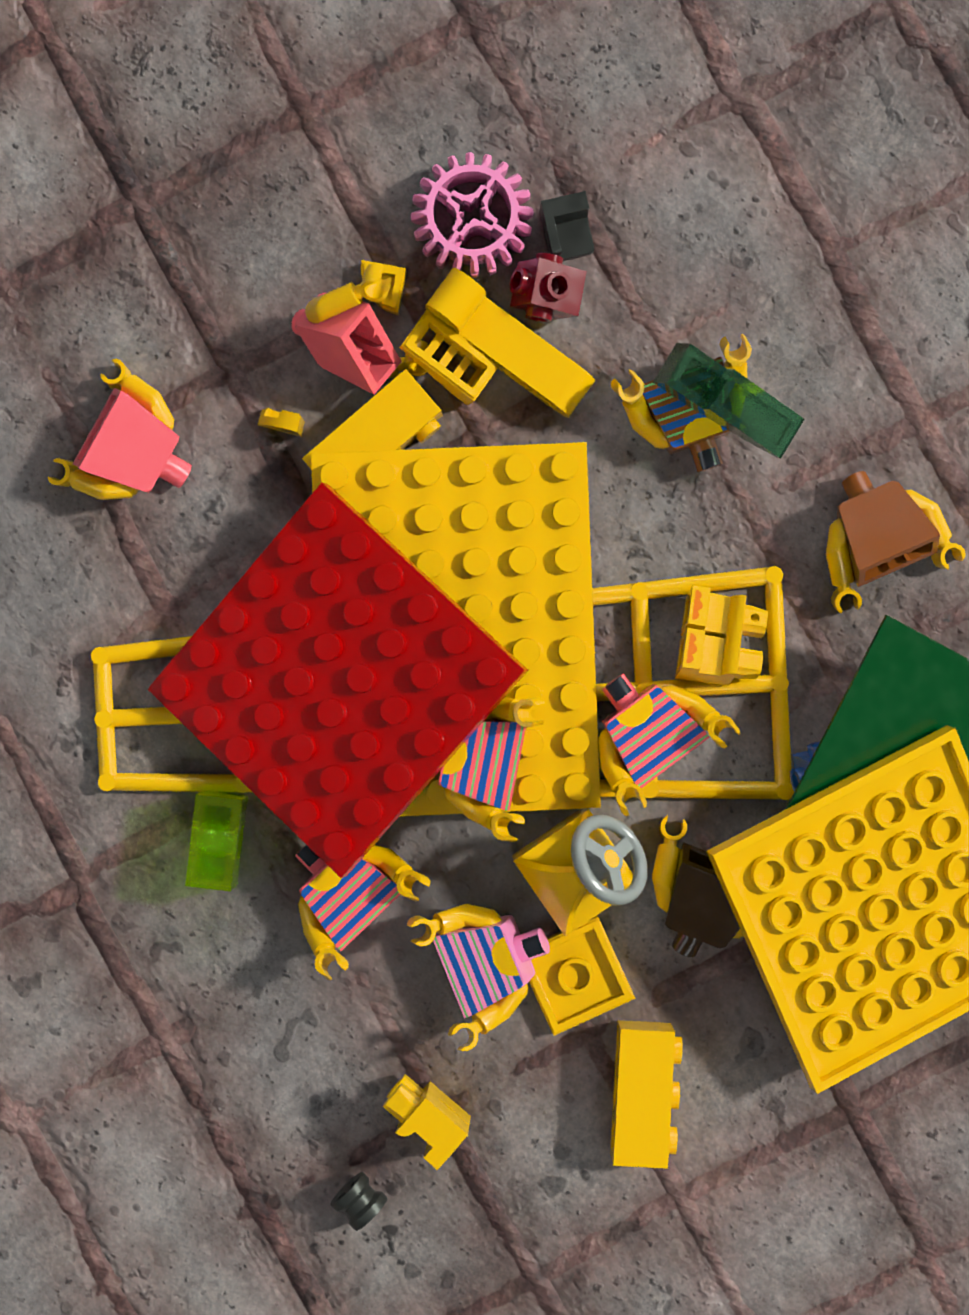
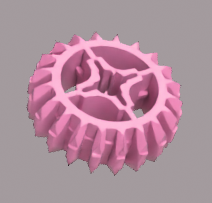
(454, 202)

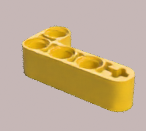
(513, 346)

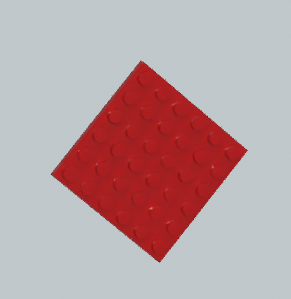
(336, 679)

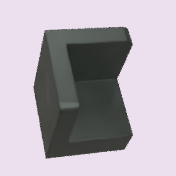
(567, 225)

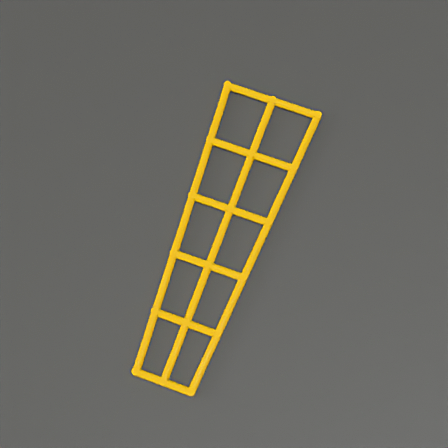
(635, 593)

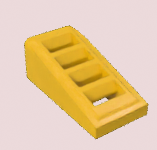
(471, 355)

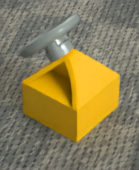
(580, 869)

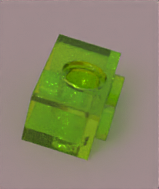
(216, 840)

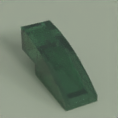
(728, 399)

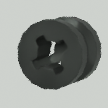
(359, 1201)

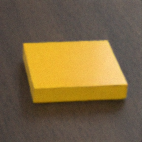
(579, 977)

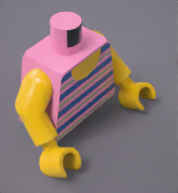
(484, 963)

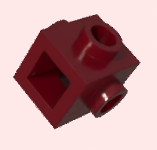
(547, 288)

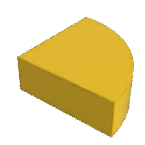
(393, 299)
(282, 421)

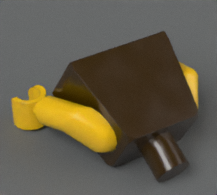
(691, 896)

